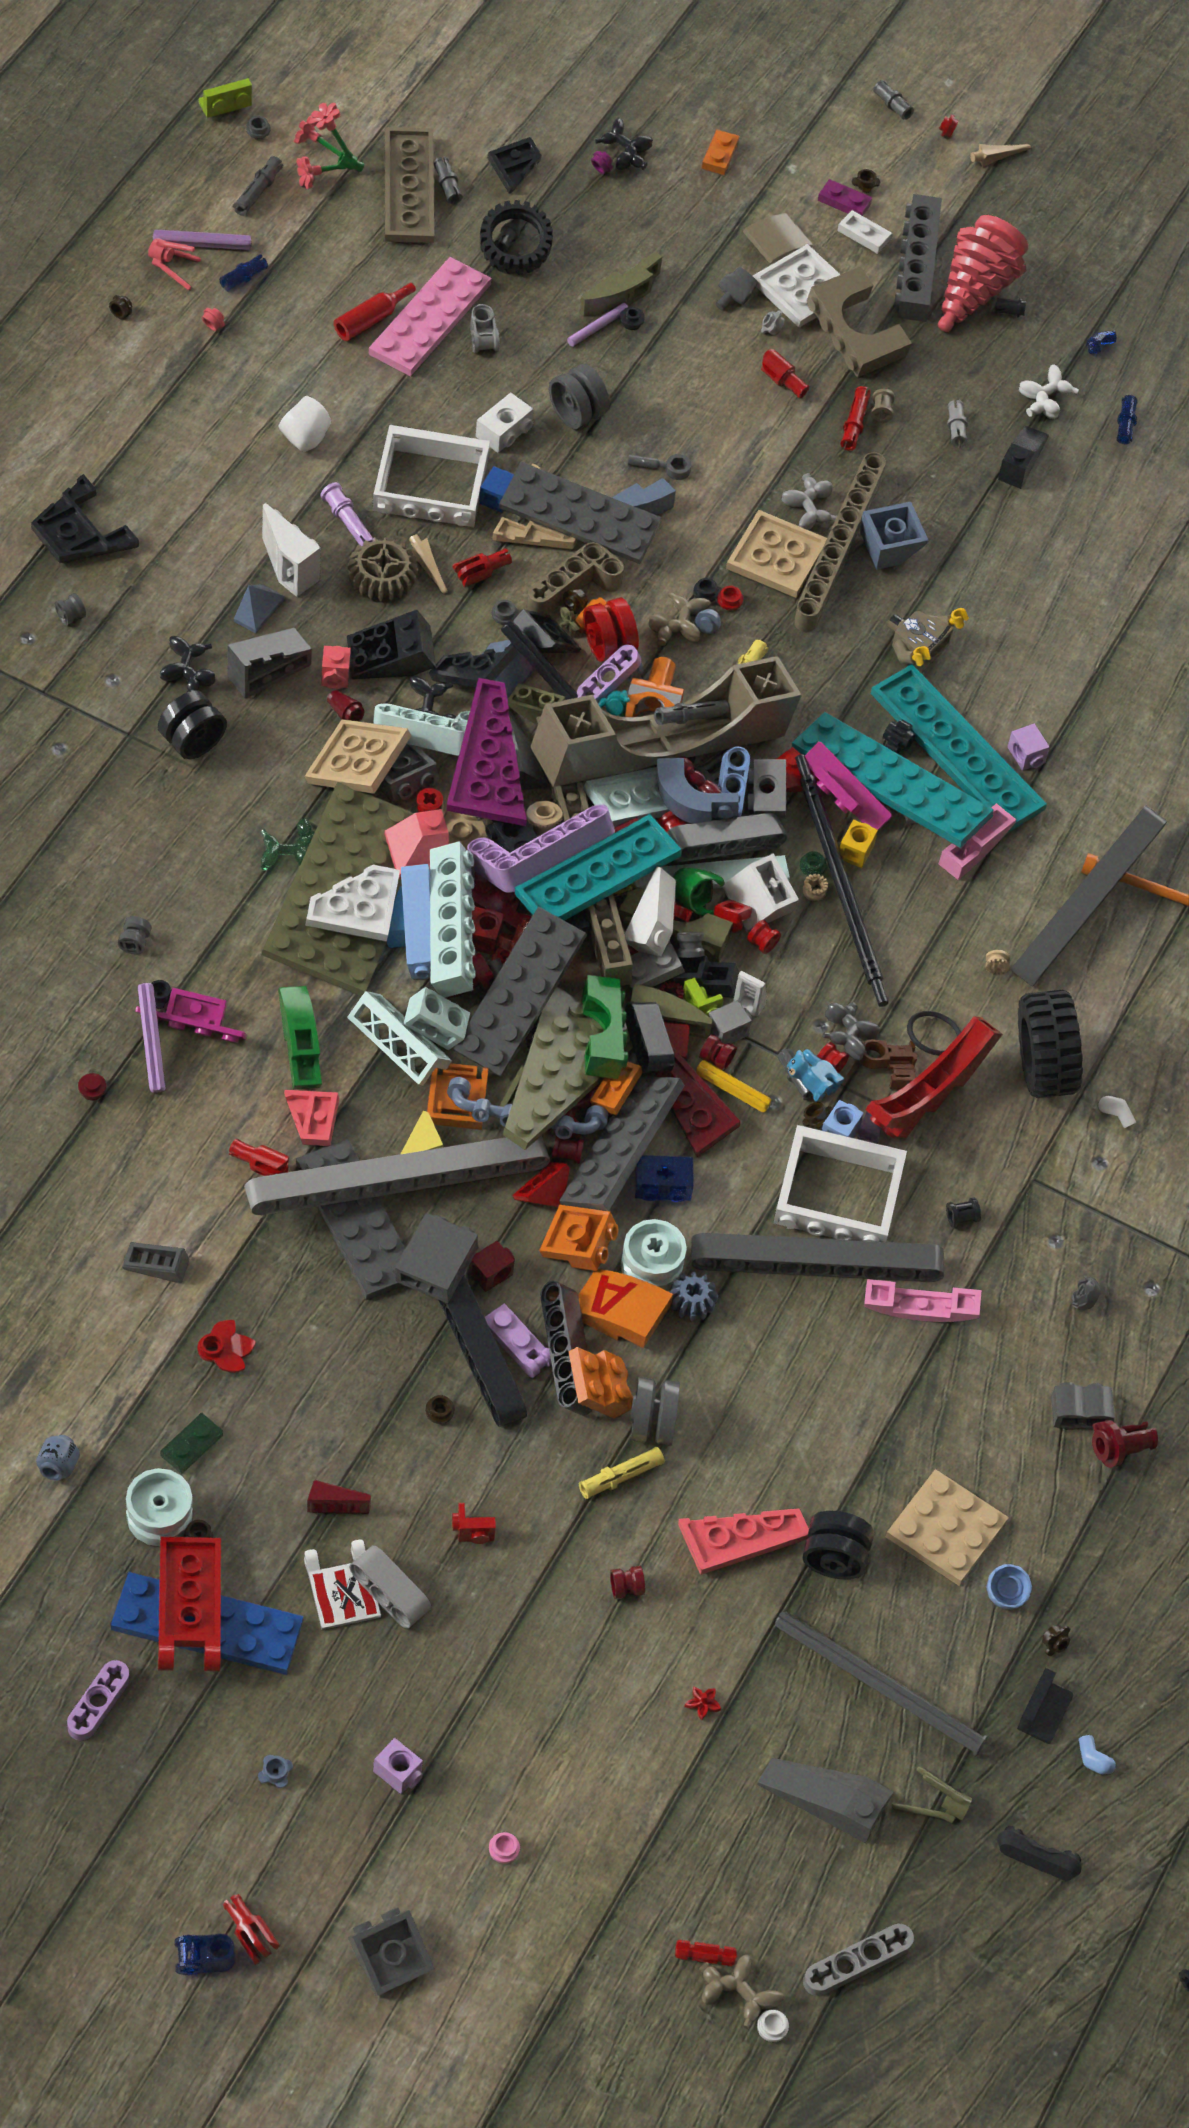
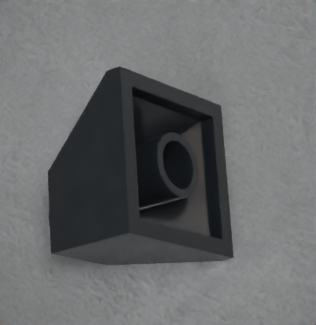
(545, 633)

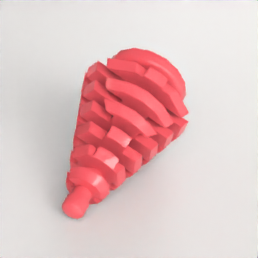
(983, 265)

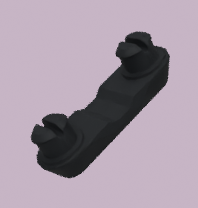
(1048, 1860)

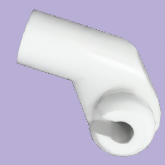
(1117, 1107)

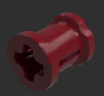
(568, 1149)

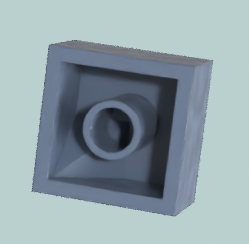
(892, 534)

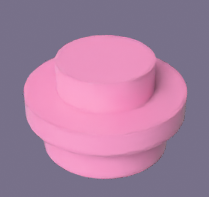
(504, 1847)

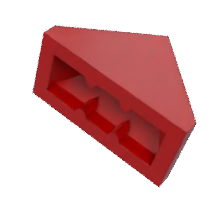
(546, 1186)

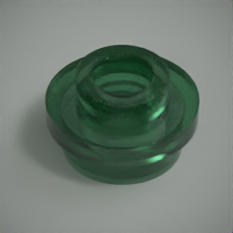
(812, 858)

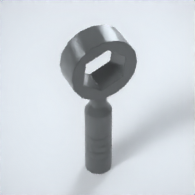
(668, 465)

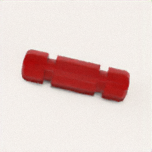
(705, 1952)

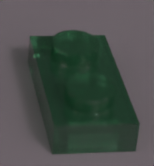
(191, 1443)

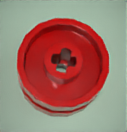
(610, 627)

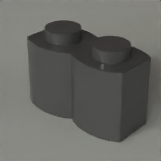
(1081, 1406)

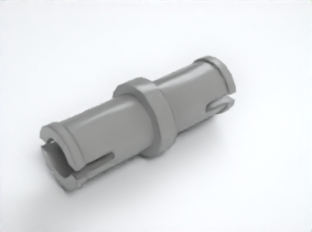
(957, 423)

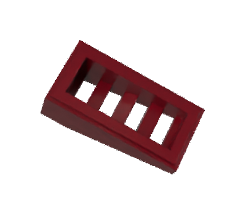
(337, 1499)

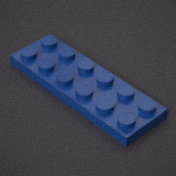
(247, 1634)

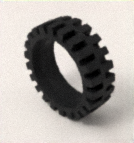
(525, 213)

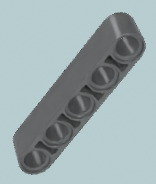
(728, 836)

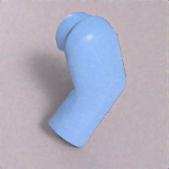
(1094, 1759)

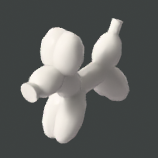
(1036, 391)

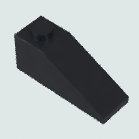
(1022, 456)

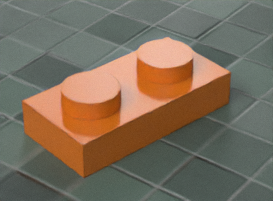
(720, 152)
(613, 1092)

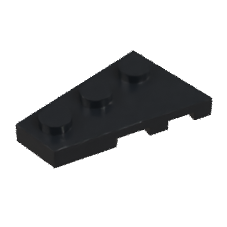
(466, 668)

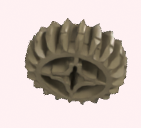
(366, 568)

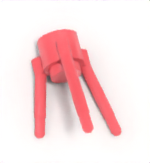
(163, 251)

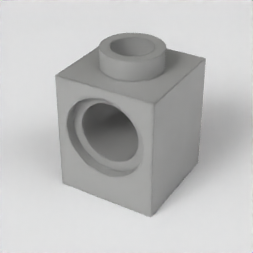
(730, 1022)

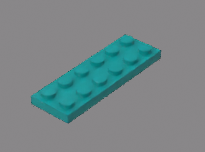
(600, 869)

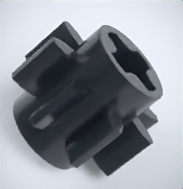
(899, 736)

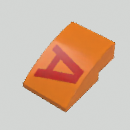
(623, 1306)

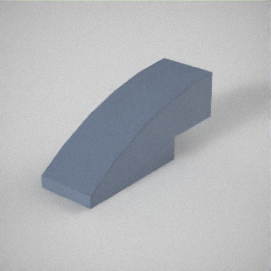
(653, 499)

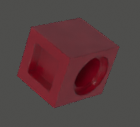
(492, 1266)

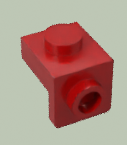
(475, 1530)

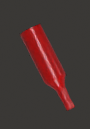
(370, 312)

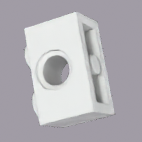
(505, 422)

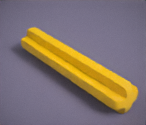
(733, 1086)

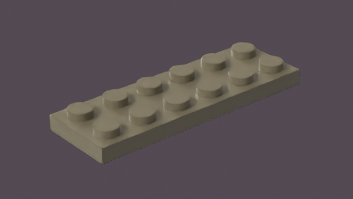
(409, 185)

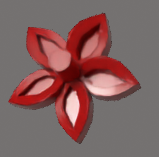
(703, 1701)

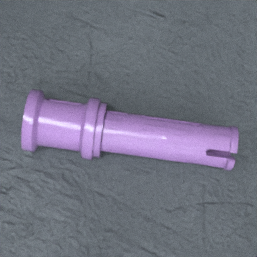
(343, 508)

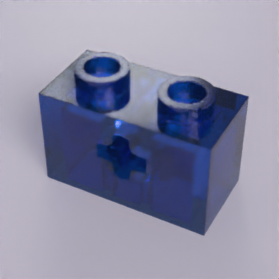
(664, 1178)

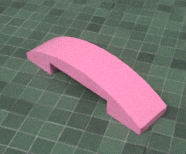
(921, 1304)

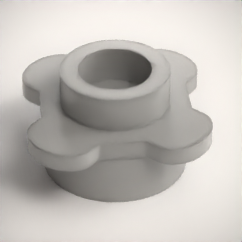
(772, 322)

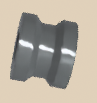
(70, 609)
(690, 944)

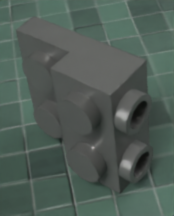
(410, 773)
(390, 1950)

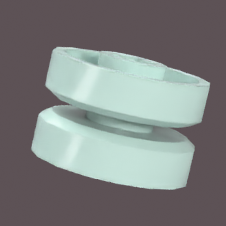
(654, 1253)
(158, 1506)

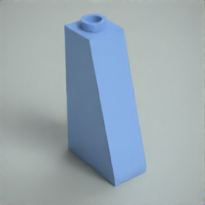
(417, 919)

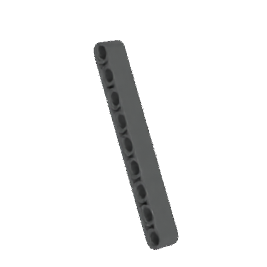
(1088, 896)
(817, 1257)

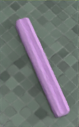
(205, 240)
(151, 1037)

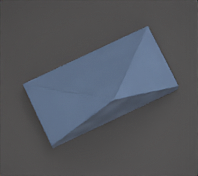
(257, 606)

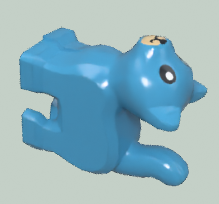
(817, 1078)

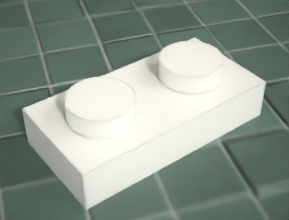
(864, 231)

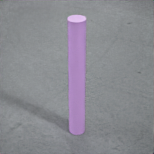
(596, 325)

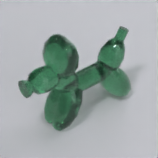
(275, 849)

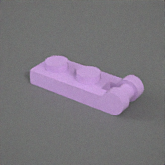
(518, 1340)

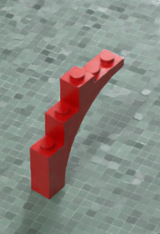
(954, 1067)

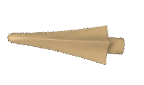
(990, 153)
(425, 558)

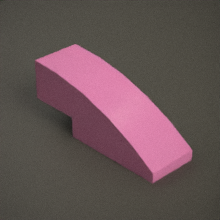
(961, 860)

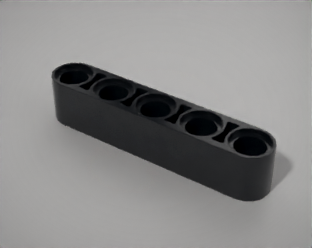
(564, 1333)

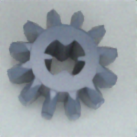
(693, 1296)

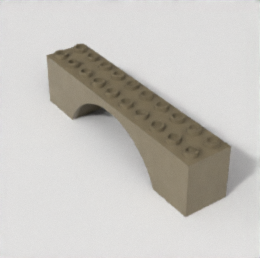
(584, 742)

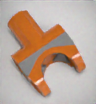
(656, 691)

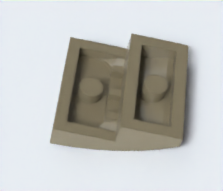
(776, 237)

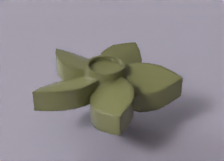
(568, 621)

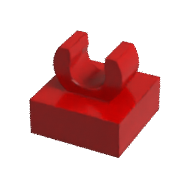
(733, 912)

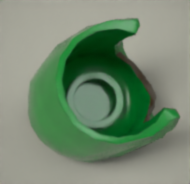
(695, 889)

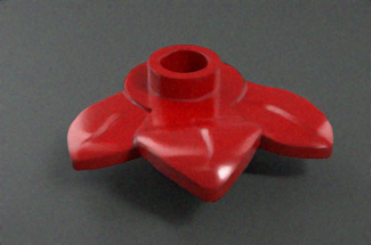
(229, 1345)

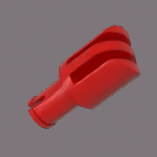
(783, 373)
(480, 566)
(261, 1159)
(249, 1927)

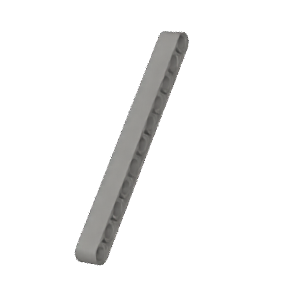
(393, 1175)

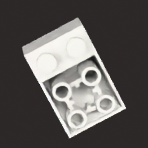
(291, 552)

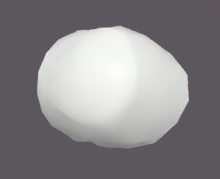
(305, 424)

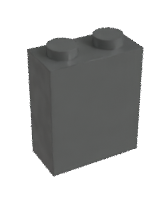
(437, 1257)

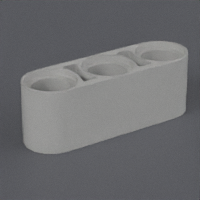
(390, 1586)

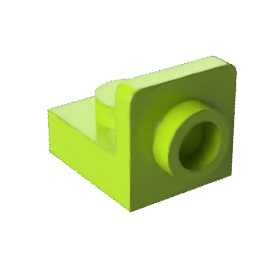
(698, 997)

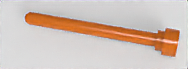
(1092, 860)

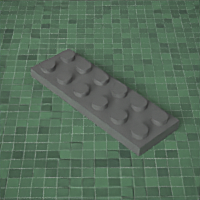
(580, 512)
(520, 991)
(622, 1144)
(359, 1228)

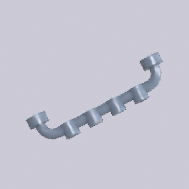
(459, 1091)

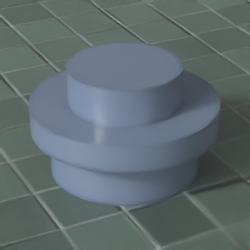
(708, 621)

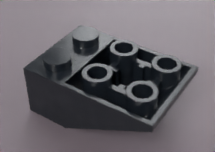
(392, 648)

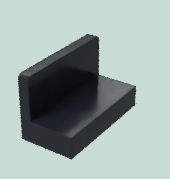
(1045, 1708)

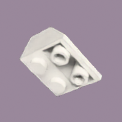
(764, 889)

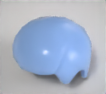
(1009, 1586)

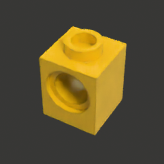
(858, 843)

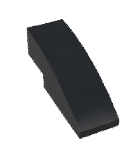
(713, 976)

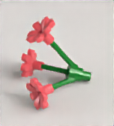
(323, 119)

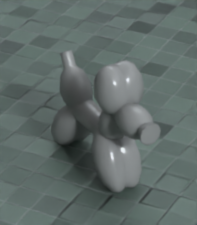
(798, 499)

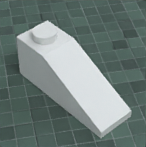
(654, 916)

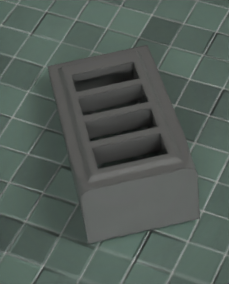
(174, 1265)

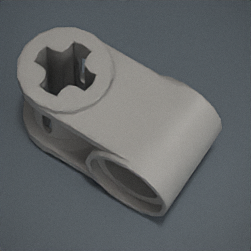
(484, 329)

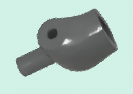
(737, 287)

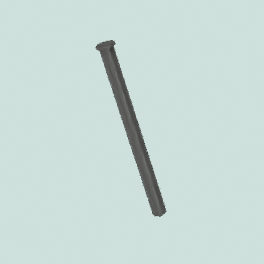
(881, 1682)

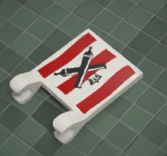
(338, 1594)

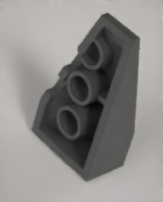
(530, 771)
(836, 1797)

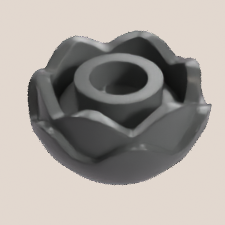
(1087, 1293)

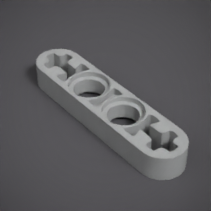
(856, 1956)

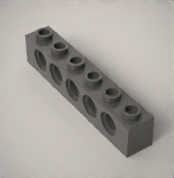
(919, 258)

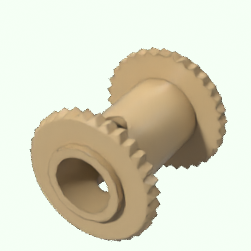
(544, 816)

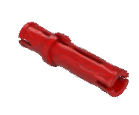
(854, 423)

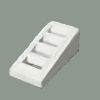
(750, 993)

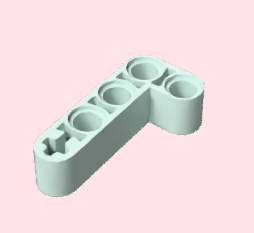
(425, 728)

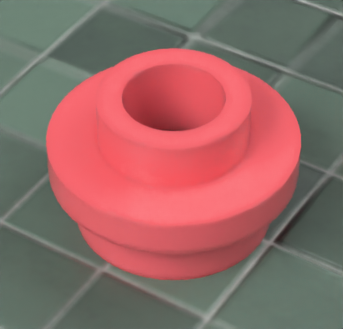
(213, 319)

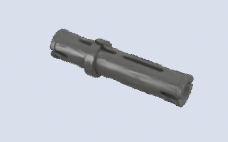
(263, 179)
(682, 713)

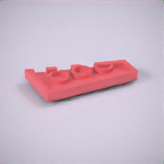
(733, 1539)

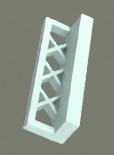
(394, 1020)

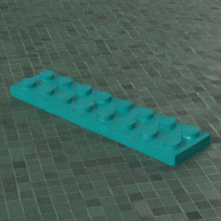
(957, 745)
(899, 781)

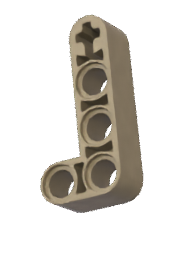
(586, 565)

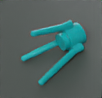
(615, 702)

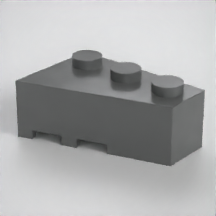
(266, 660)

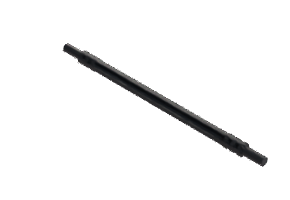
(841, 880)

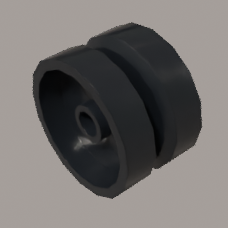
(192, 725)
(838, 1545)

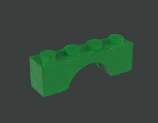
(603, 1003)

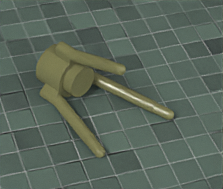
(954, 1802)

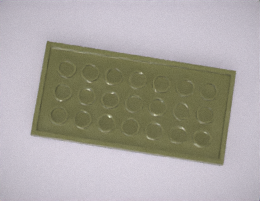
(343, 846)

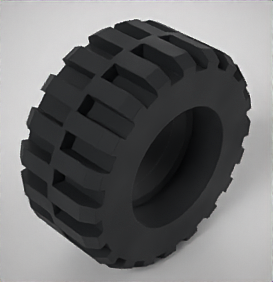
(1050, 1043)

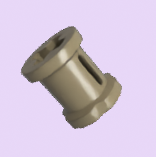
(885, 405)

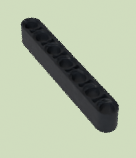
(483, 1356)

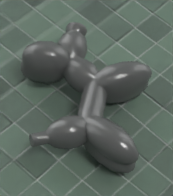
(850, 1039)

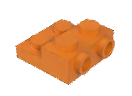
(580, 1237)
(601, 1382)

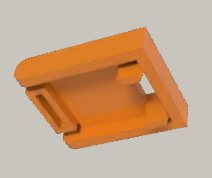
(440, 1101)

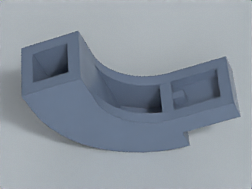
(688, 802)

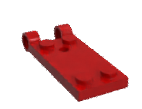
(189, 1588)

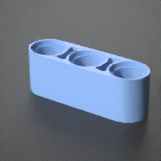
(735, 773)

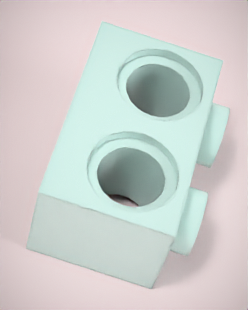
(436, 1018)

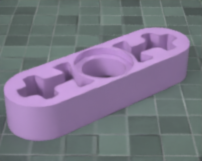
(628, 668)
(117, 1688)

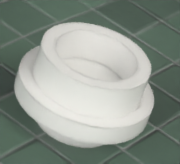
(773, 2025)

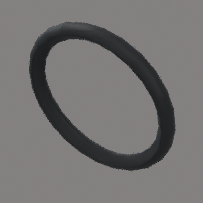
(934, 1014)

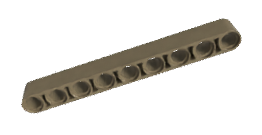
(839, 542)

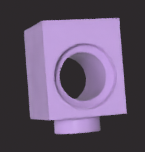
(1028, 747)
(395, 1754)

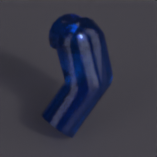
(1100, 338)

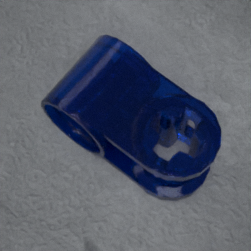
(201, 1954)

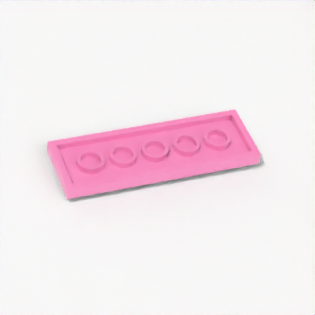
(430, 316)

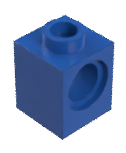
(494, 488)

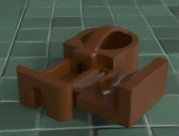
(901, 1060)

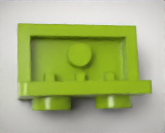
(226, 98)

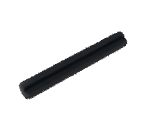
(538, 660)

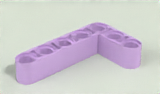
(542, 853)

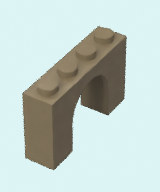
(861, 351)

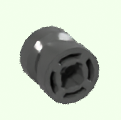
(134, 935)

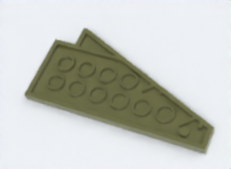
(554, 1069)

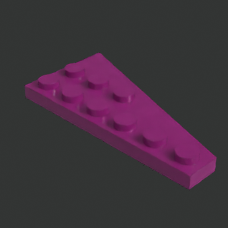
(487, 766)

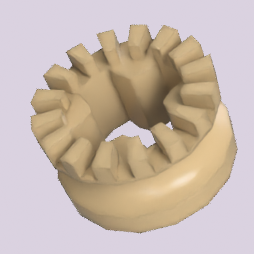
(812, 881)
(997, 962)

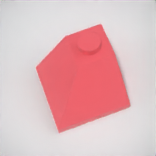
(415, 836)

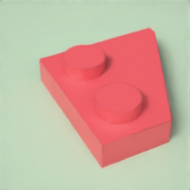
(313, 1115)

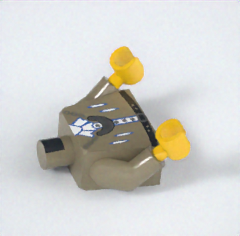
(924, 636)

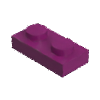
(844, 198)

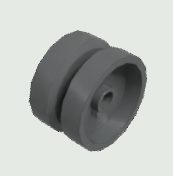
(579, 396)
(650, 1410)

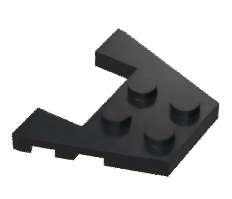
(71, 534)

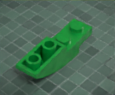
(301, 1037)

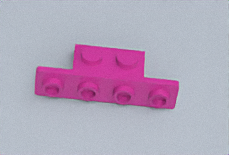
(846, 787)
(198, 1012)

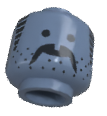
(57, 1457)

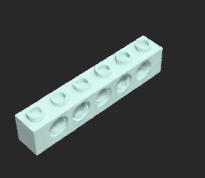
(451, 919)

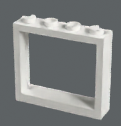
(433, 445)
(846, 1150)

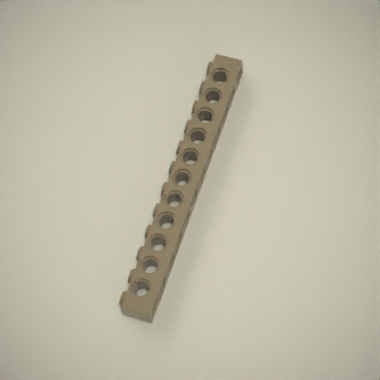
(603, 916)

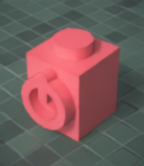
(335, 667)

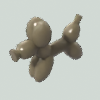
(687, 628)
(755, 2002)

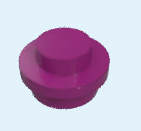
(602, 162)

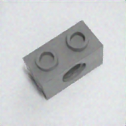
(772, 773)

